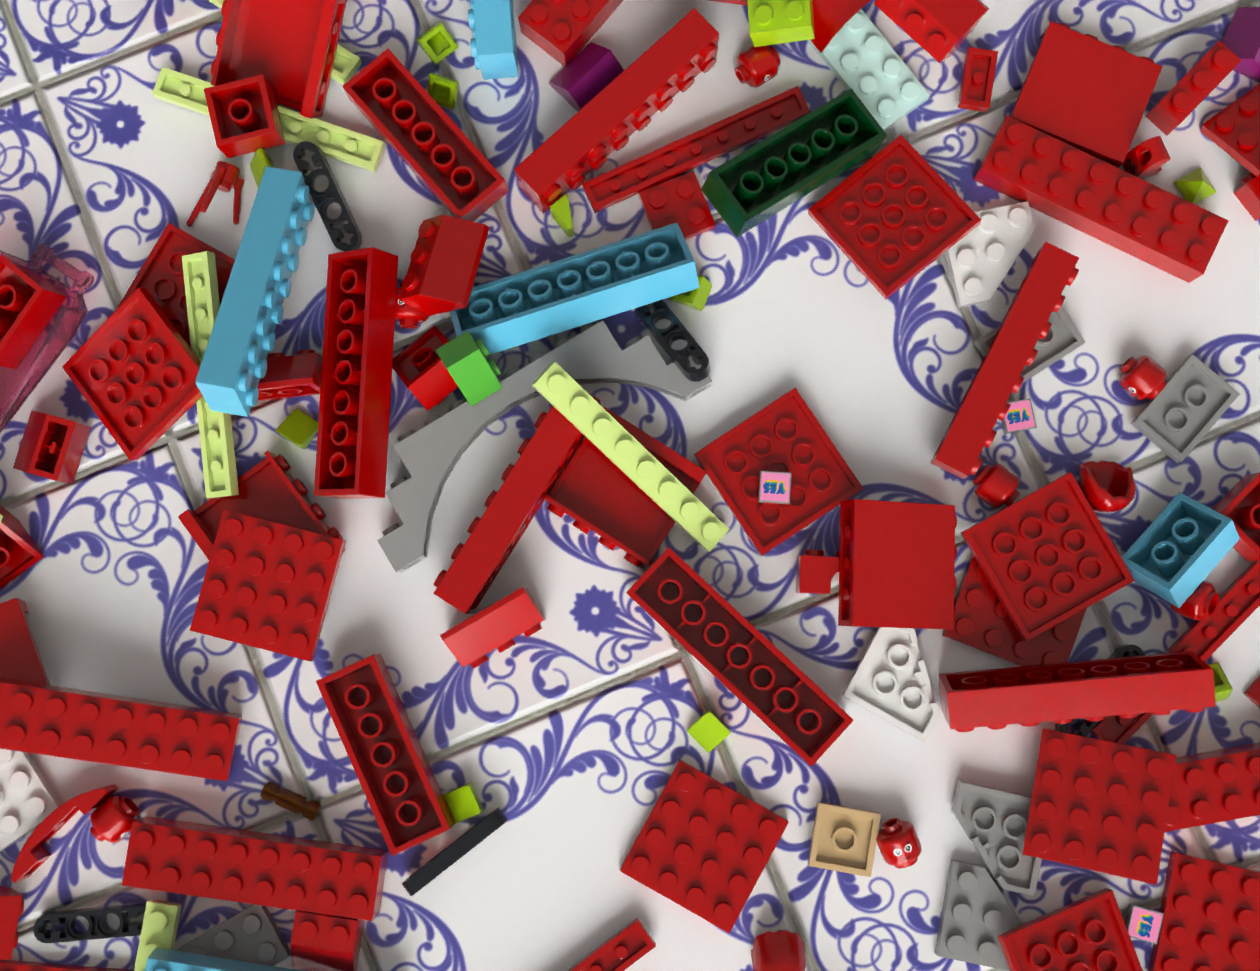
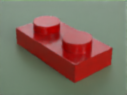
(977, 79)

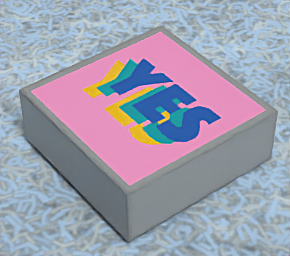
(1019, 417)
(774, 487)
(1143, 923)

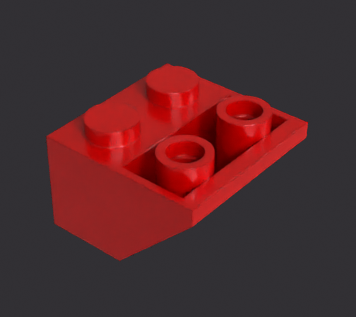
(51, 447)

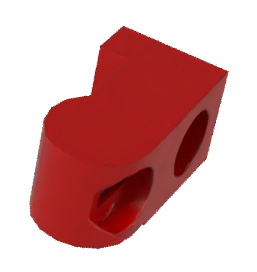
(1147, 158)

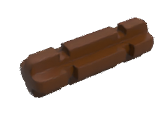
(290, 800)

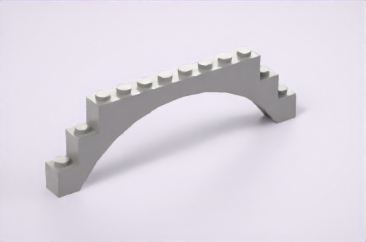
(438, 446)

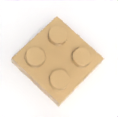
(844, 839)

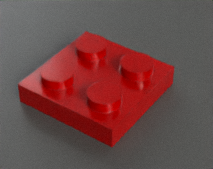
(678, 202)

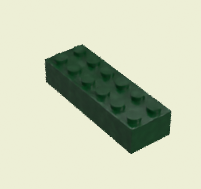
(793, 162)

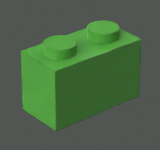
(469, 368)

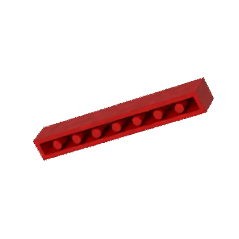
(1004, 361)

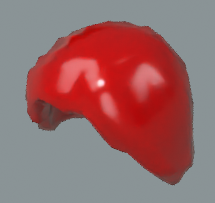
(1107, 485)
(778, 952)

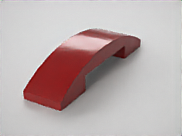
(33, 852)

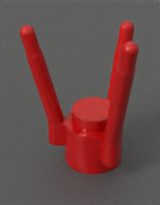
(222, 178)

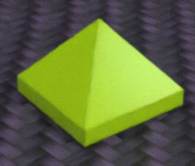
(443, 90)
(1195, 186)

